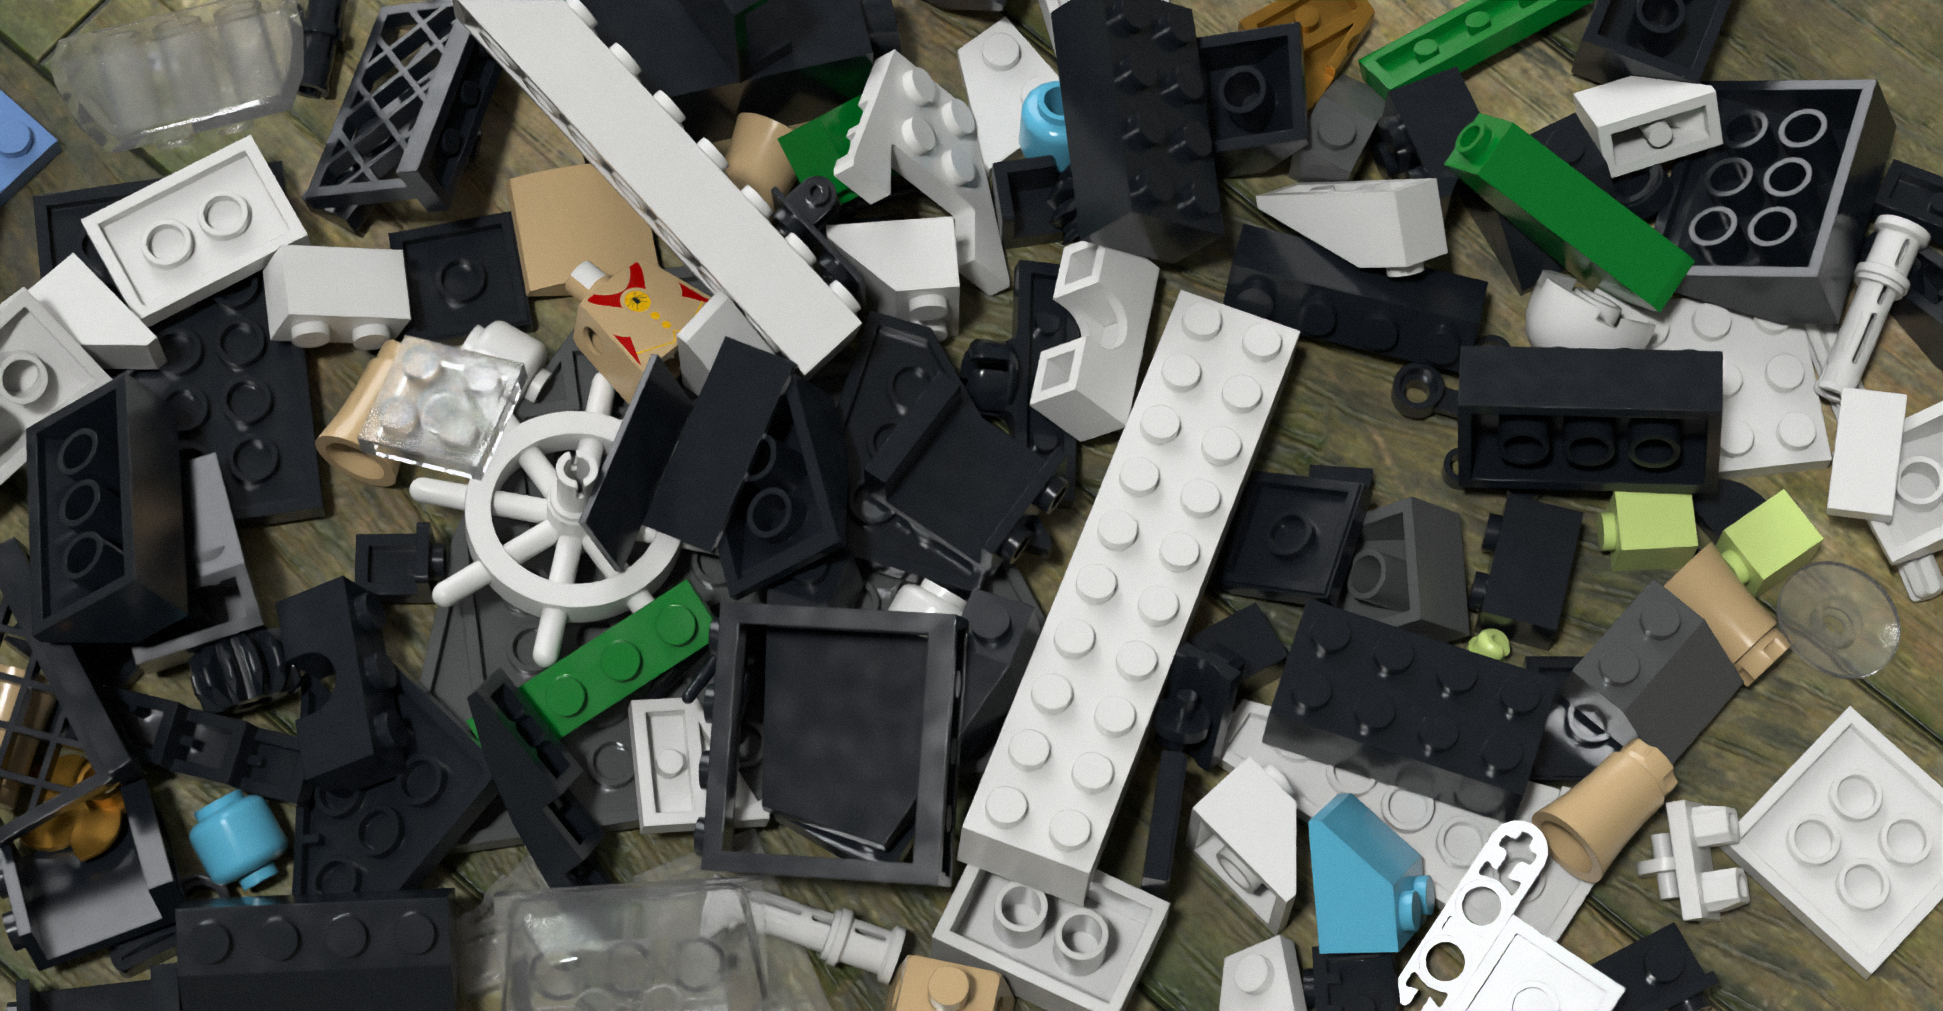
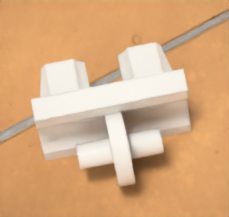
(1685, 861)

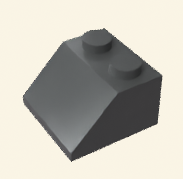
(1410, 570)
(1654, 675)

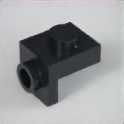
(400, 565)

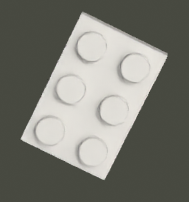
(194, 231)

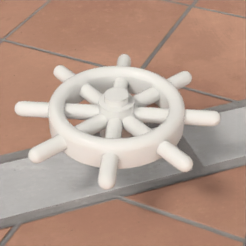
(558, 514)

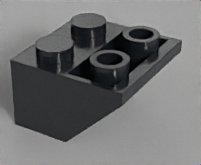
(1422, 130)

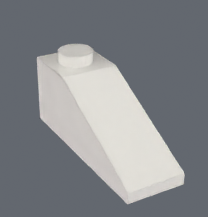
(1366, 221)

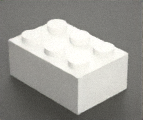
(1051, 947)

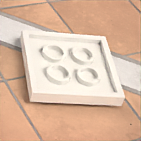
(1768, 382)
(1849, 842)

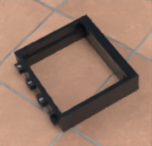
(938, 750)

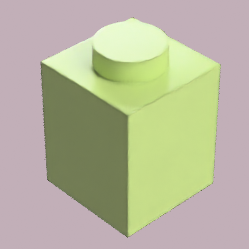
(1648, 530)
(1769, 543)

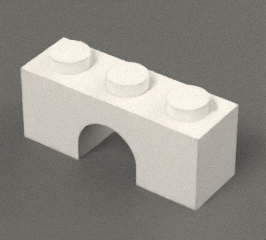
(1093, 379)

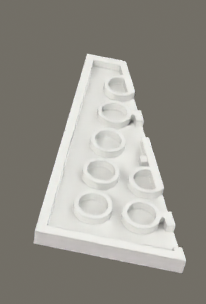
(1440, 832)

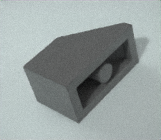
(1339, 133)

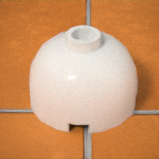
(1582, 317)

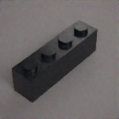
(1332, 300)

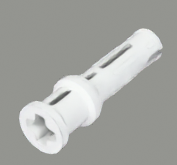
(1879, 284)
(835, 935)

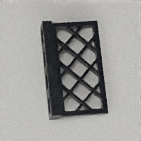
(448, 109)
(81, 702)

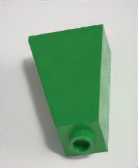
(1568, 214)

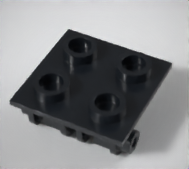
(806, 215)

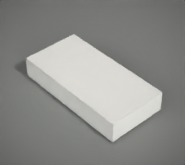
(1866, 454)

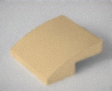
(571, 219)

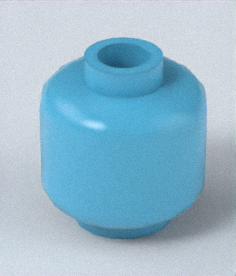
(1043, 125)
(238, 840)

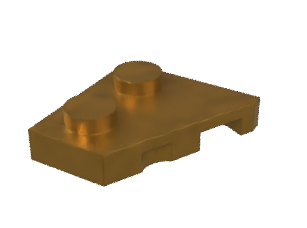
(1329, 35)

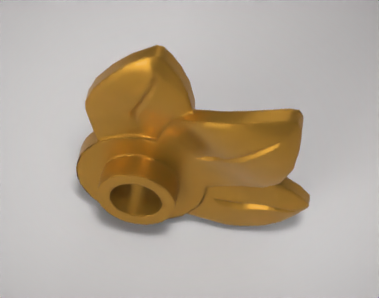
(86, 827)

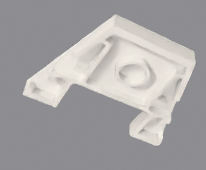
(934, 145)

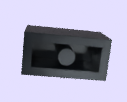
(1526, 571)

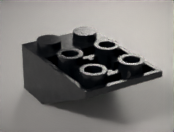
(218, 574)

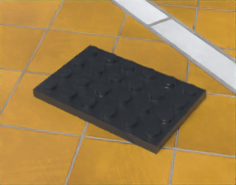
(221, 372)

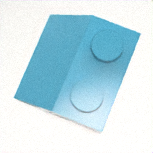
(1365, 881)

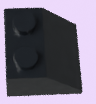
(1254, 97)
(1516, 251)

